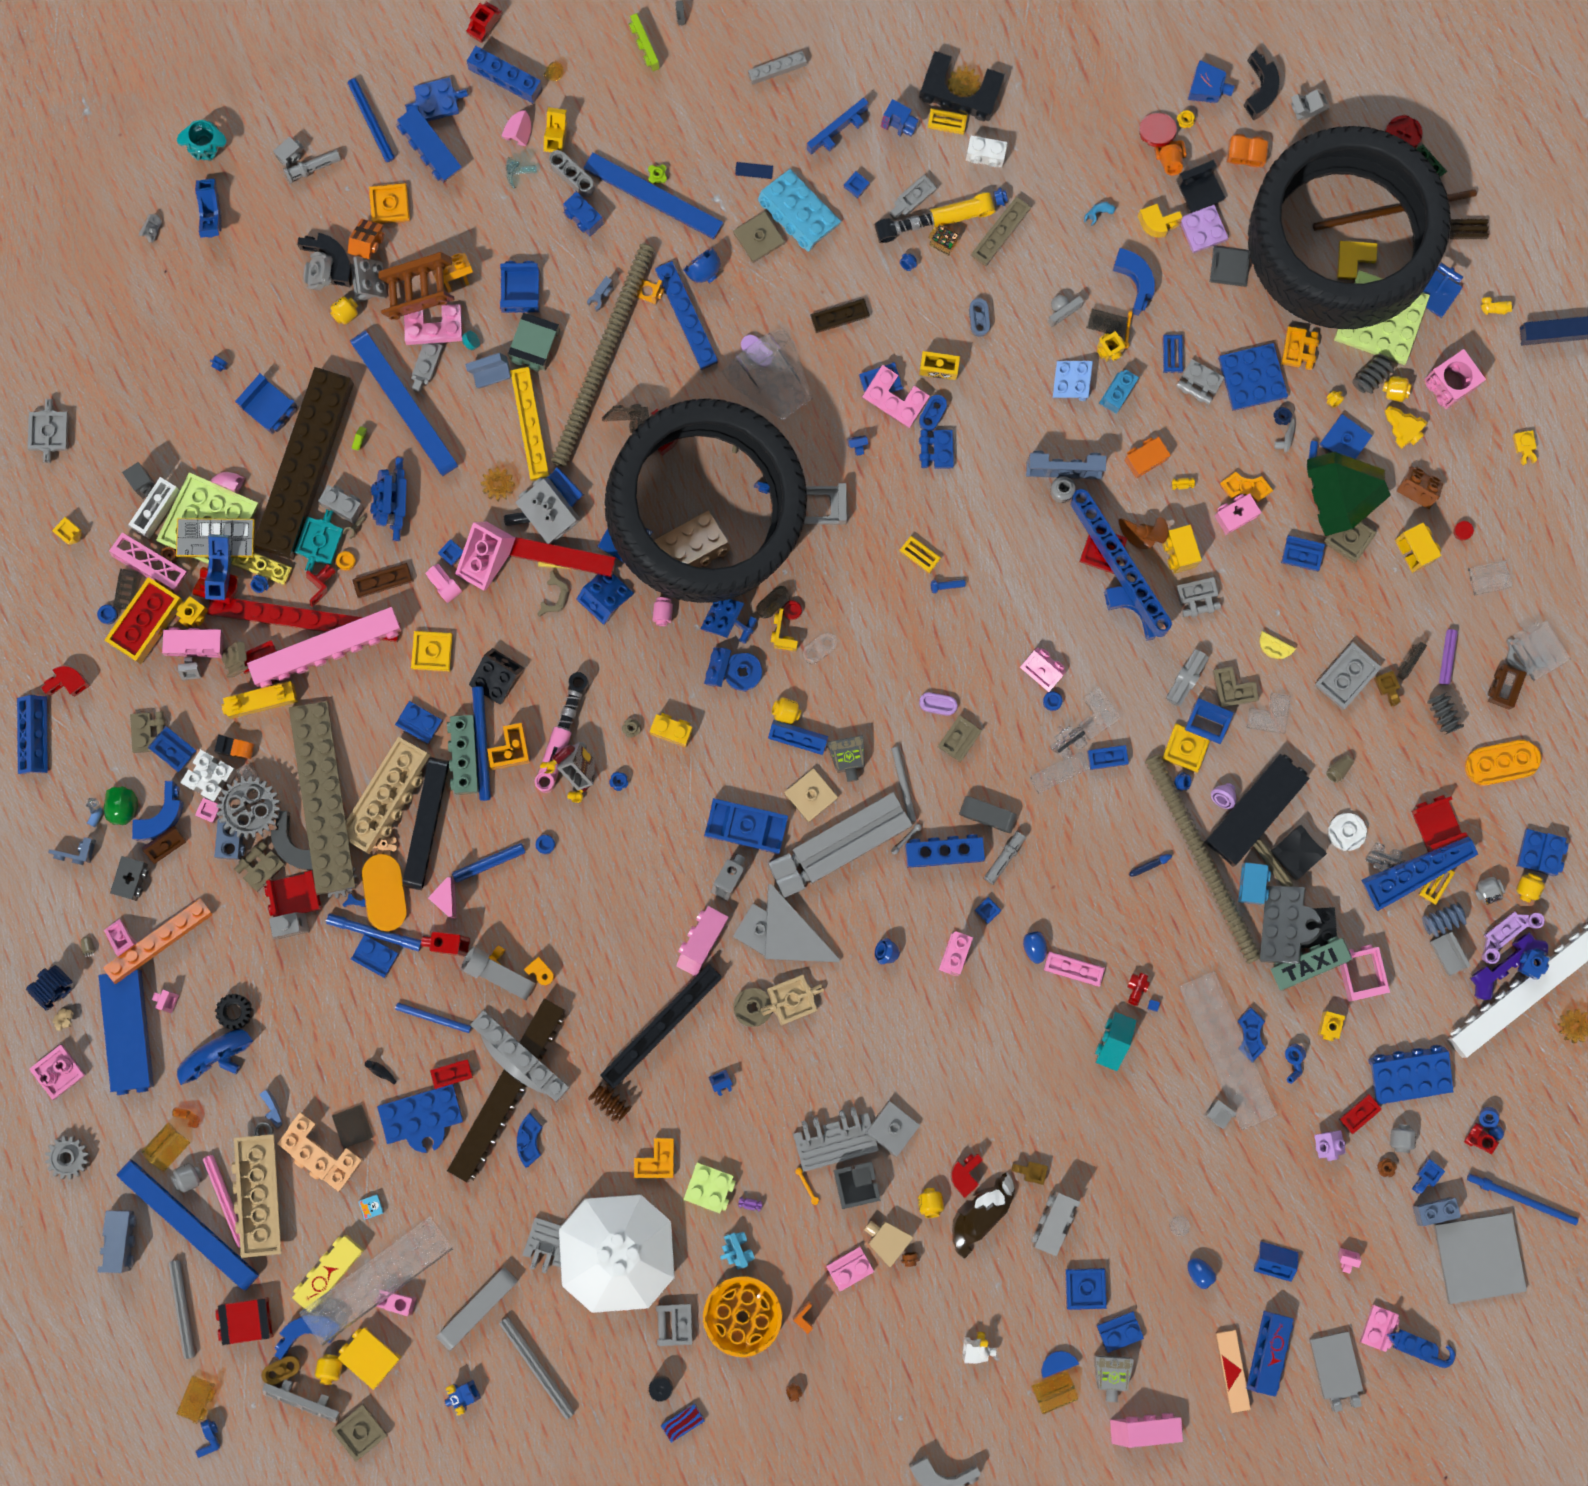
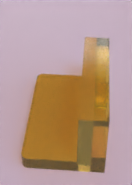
(165, 1147)
(1055, 1392)

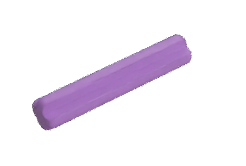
(1448, 657)

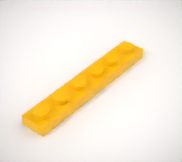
(529, 423)

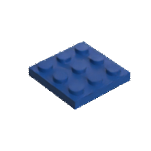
(1253, 377)

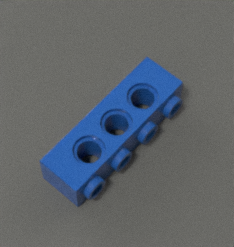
(504, 74)
(915, 859)

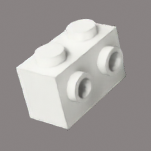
(986, 151)

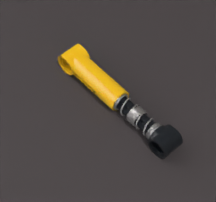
(979, 206)

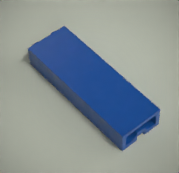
(126, 1033)

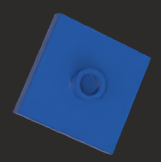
(1346, 438)
(1085, 1289)

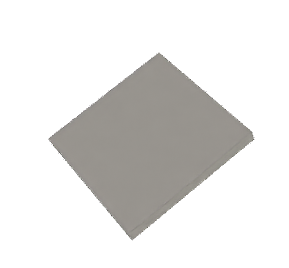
(1480, 1258)

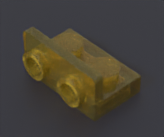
(196, 1399)

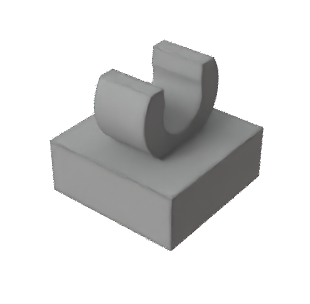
(189, 669)

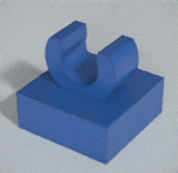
(857, 443)
(720, 1081)

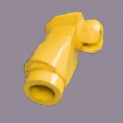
(1497, 307)

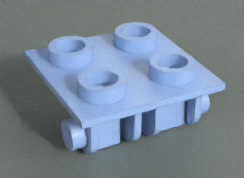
(1072, 379)

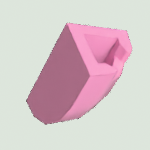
(518, 128)
(229, 481)

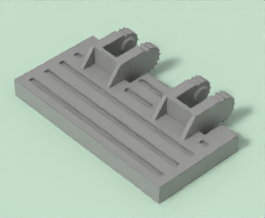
(836, 1143)
(543, 1239)

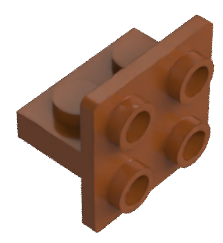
(1420, 487)

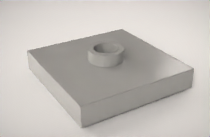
(753, 929)
(892, 1128)

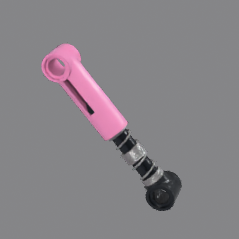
(561, 734)

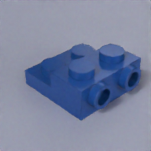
(1542, 852)

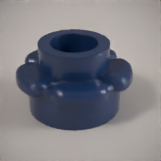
(1287, 416)

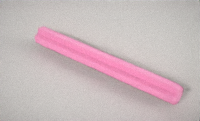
(222, 1194)

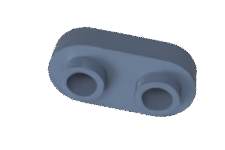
(979, 318)

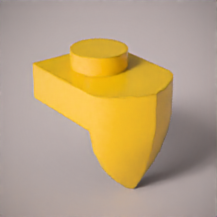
(68, 531)

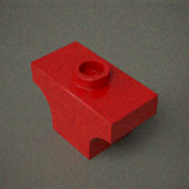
(483, 21)

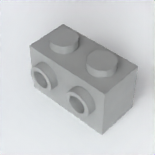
(341, 504)

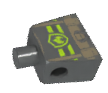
(847, 756)

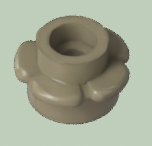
(626, 728)

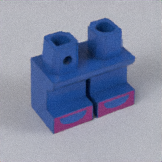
(899, 118)

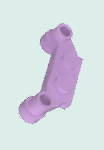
(1507, 930)

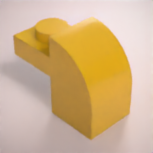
(555, 130)
(1155, 224)

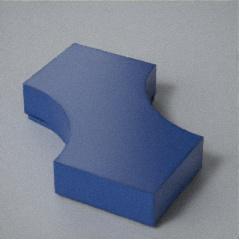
(1251, 1026)

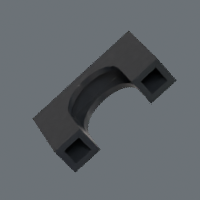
(978, 105)

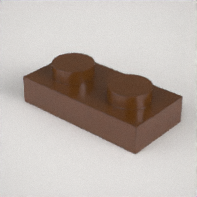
(164, 844)

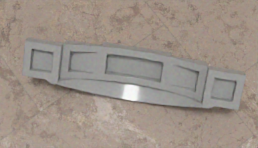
(517, 1059)

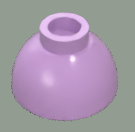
(1224, 796)

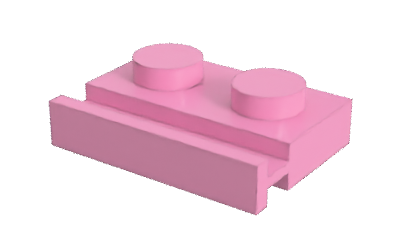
(850, 1268)

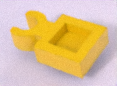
(1525, 444)

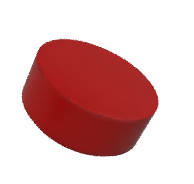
(1463, 530)
(792, 610)

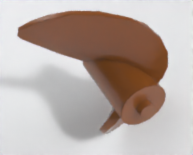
(1145, 535)

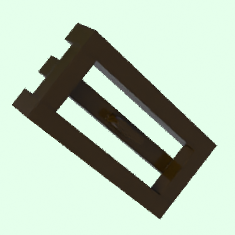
(1484, 228)

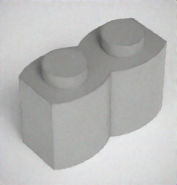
(787, 876)

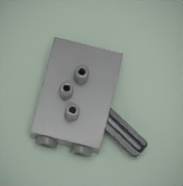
(545, 510)

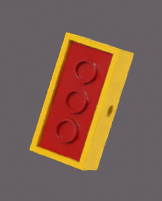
(144, 620)

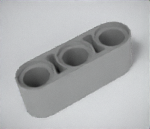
(568, 165)

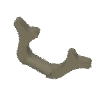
(562, 597)

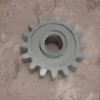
(77, 1153)

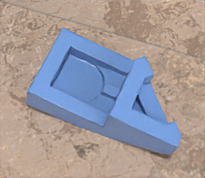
(274, 1114)

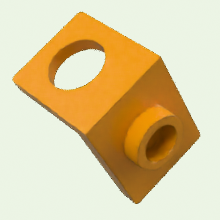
(658, 291)

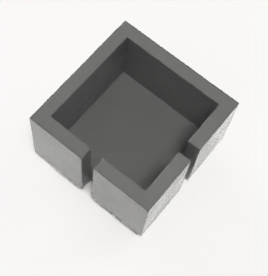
(856, 1185)

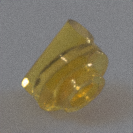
(554, 71)

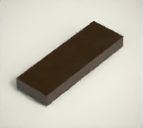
(839, 315)

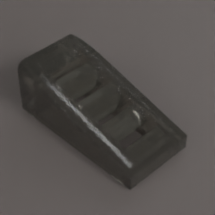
(121, 581)

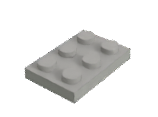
(1348, 676)

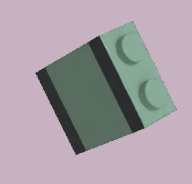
(533, 342)

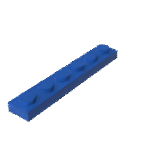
(686, 315)

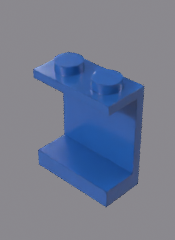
(266, 404)

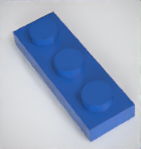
(798, 737)

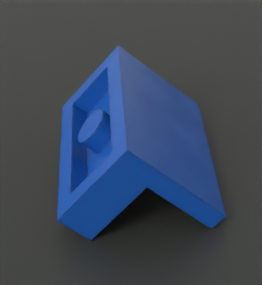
(1276, 1261)

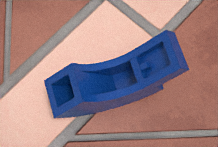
(209, 208)
(219, 567)

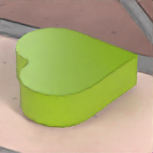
(359, 437)

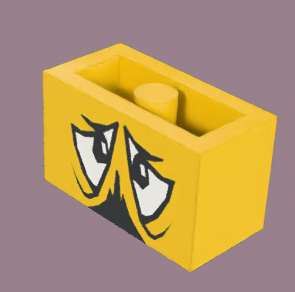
(939, 365)

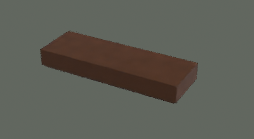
(382, 580)

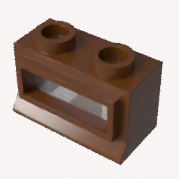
(1506, 686)

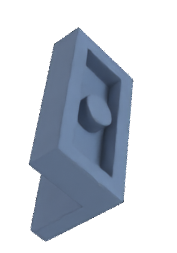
(489, 370)

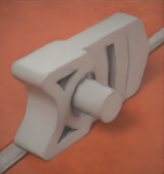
(150, 227)

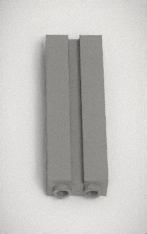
(851, 838)

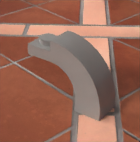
(928, 1476)

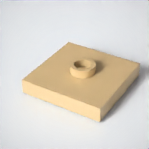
(811, 795)

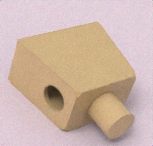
(887, 1241)

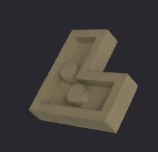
(1230, 693)

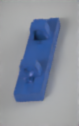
(825, 137)

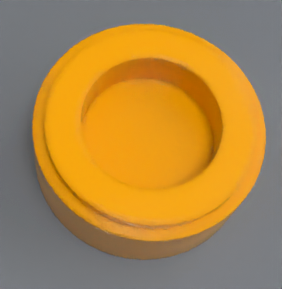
(346, 561)

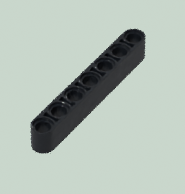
(425, 823)

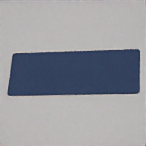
(754, 170)

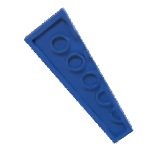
(1407, 877)

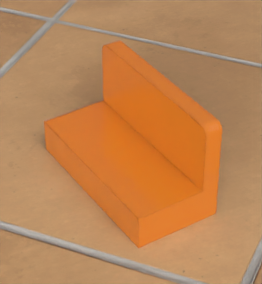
(801, 1321)

